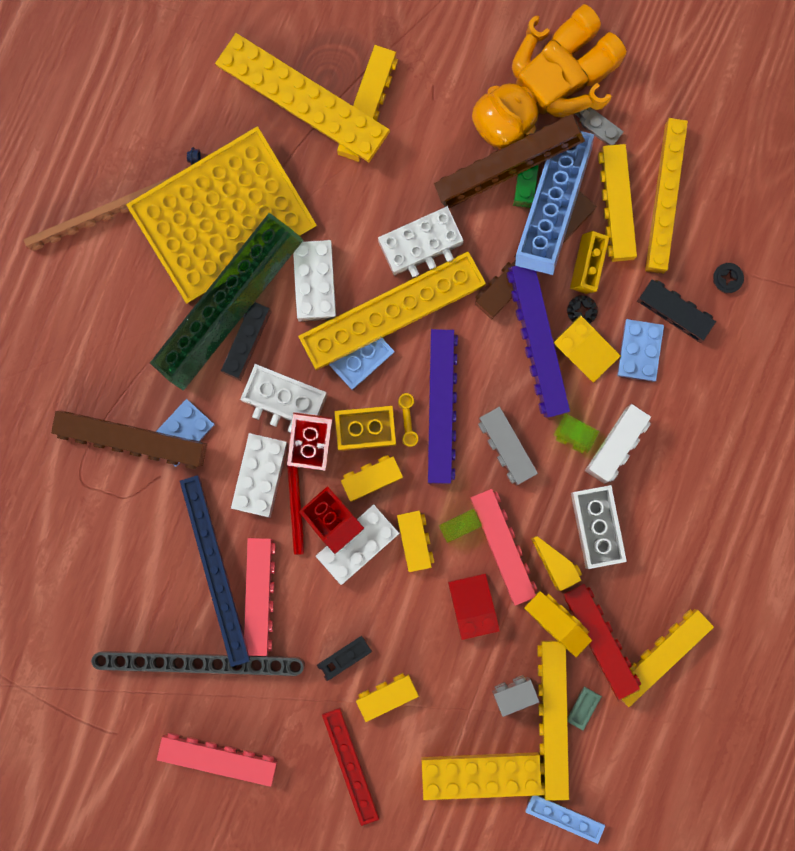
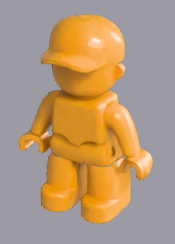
(545, 82)

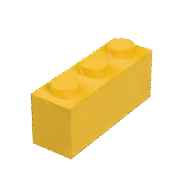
(589, 262)
(371, 478)
(415, 541)
(386, 697)

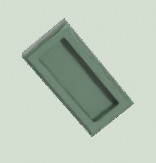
(583, 708)

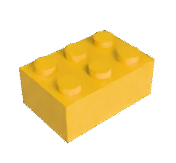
(365, 428)
(559, 623)

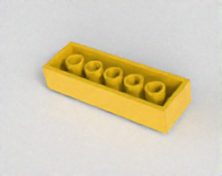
(481, 776)

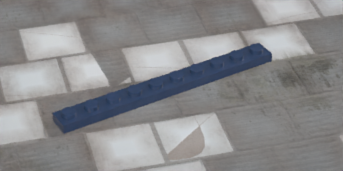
(215, 571)

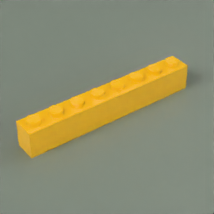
(666, 196)
(554, 720)

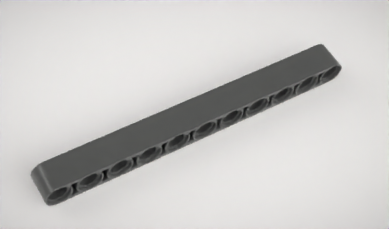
(189, 667)

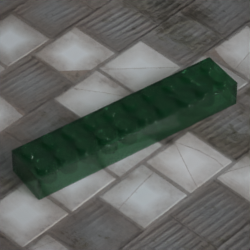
(226, 301)

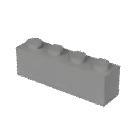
(507, 445)

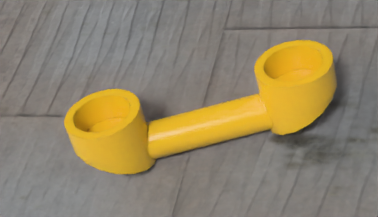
(405, 402)

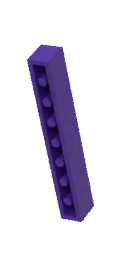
(539, 341)
(441, 406)

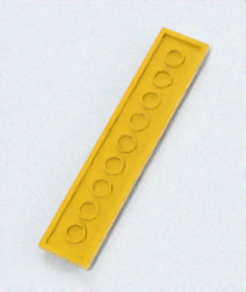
(302, 97)
(392, 311)

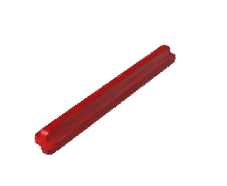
(295, 506)

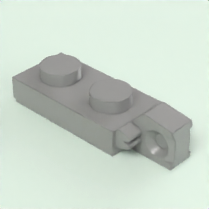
(599, 126)

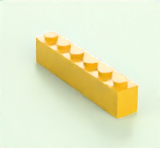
(372, 88)
(618, 203)
(668, 651)

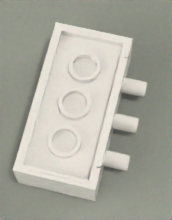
(421, 242)
(281, 395)

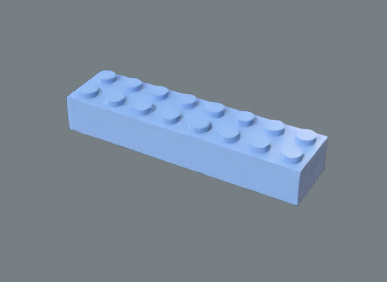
(553, 208)

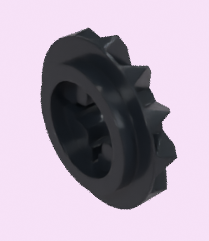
(735, 273)
(587, 302)

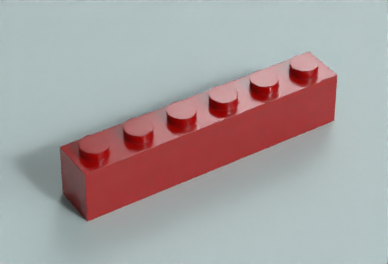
(603, 645)

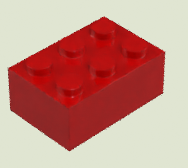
(331, 520)

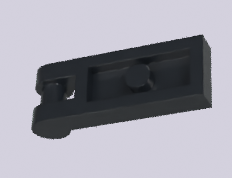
(345, 657)

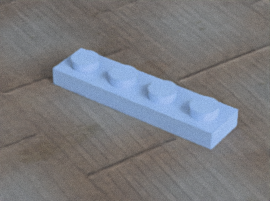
(565, 818)

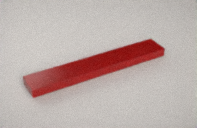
(350, 766)

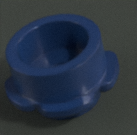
(193, 156)

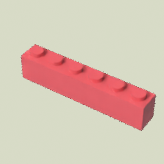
(503, 547)
(258, 596)
(217, 760)

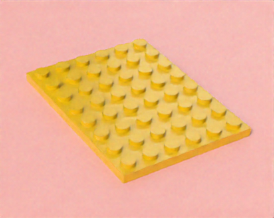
(214, 207)

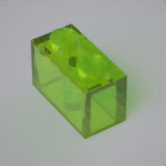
(575, 433)
(460, 525)

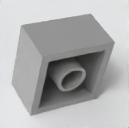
(515, 695)

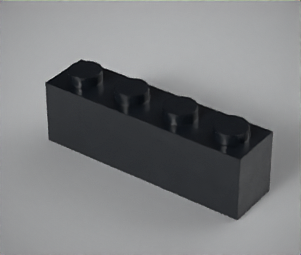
(676, 311)
(246, 341)

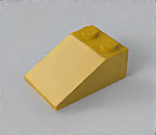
(586, 348)
(559, 568)

